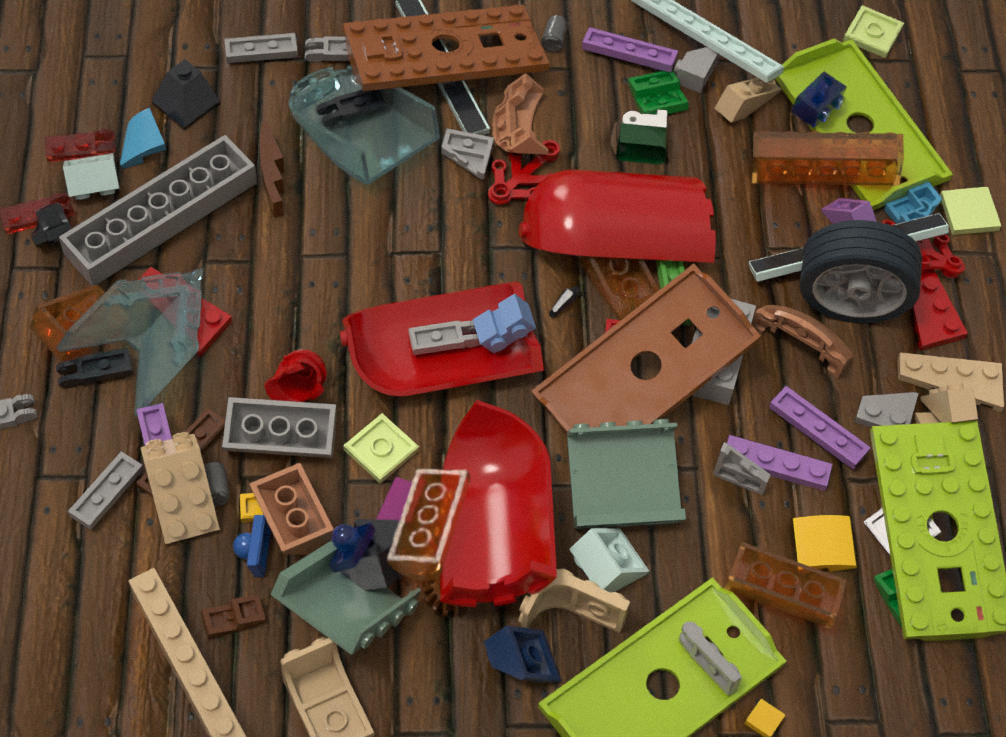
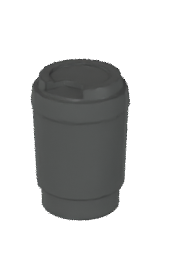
(554, 33)
(217, 483)

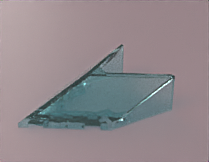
(154, 317)

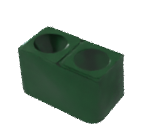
(642, 144)

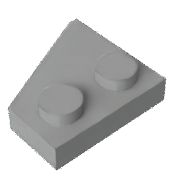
(468, 150)
(886, 409)
(740, 470)

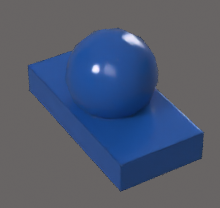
(254, 546)

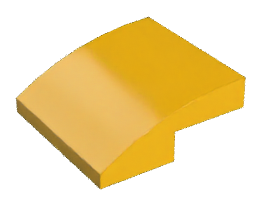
(825, 542)

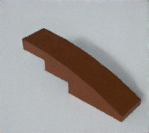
(271, 166)

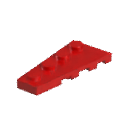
(935, 314)
(212, 320)

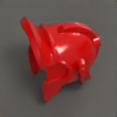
(297, 377)

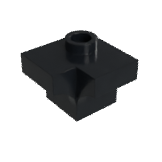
(50, 224)

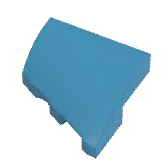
(141, 139)
(916, 204)

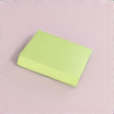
(873, 31)
(970, 210)
(381, 448)

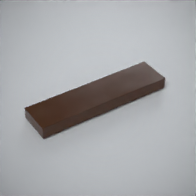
(206, 430)

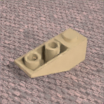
(745, 97)
(952, 403)

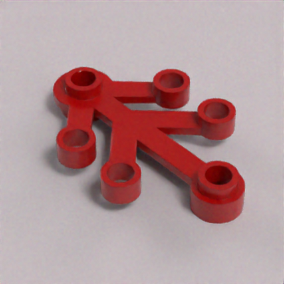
(519, 176)
(947, 263)

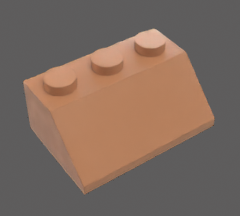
(293, 511)

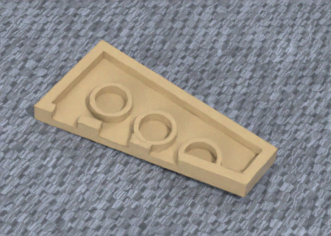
(943, 371)

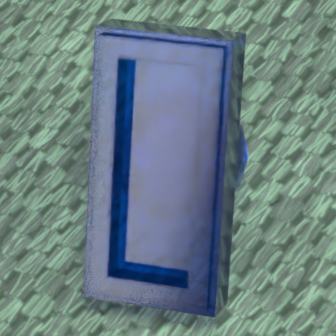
(350, 544)

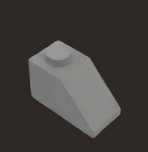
(696, 68)

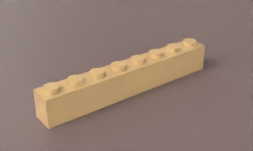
(184, 656)

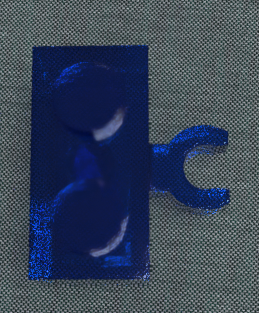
(819, 99)

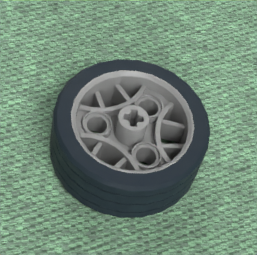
(861, 271)

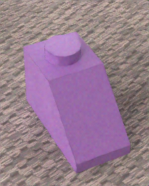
(849, 210)

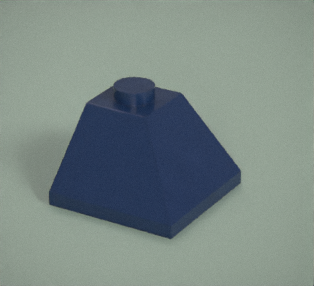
(522, 654)

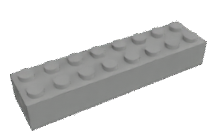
(158, 210)

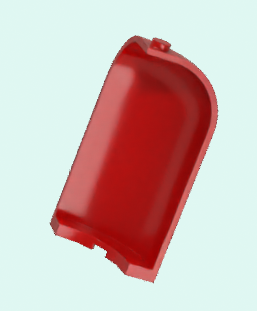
(620, 216)
(383, 351)
(507, 518)

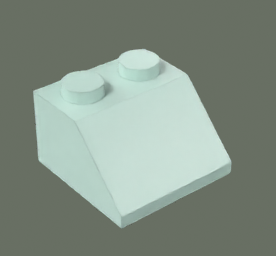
(91, 176)
(608, 558)

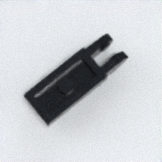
(350, 106)
(95, 368)

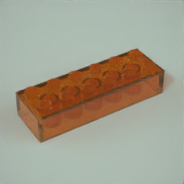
(827, 158)

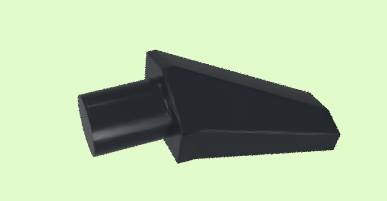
(566, 298)

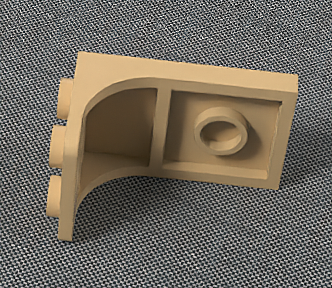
(180, 487)
(578, 597)
(323, 692)

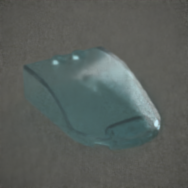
(370, 143)

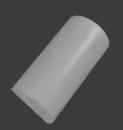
(280, 427)

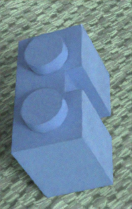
(505, 324)

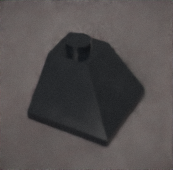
(185, 95)

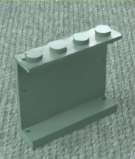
(624, 475)
(339, 605)

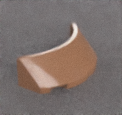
(514, 117)
(808, 331)

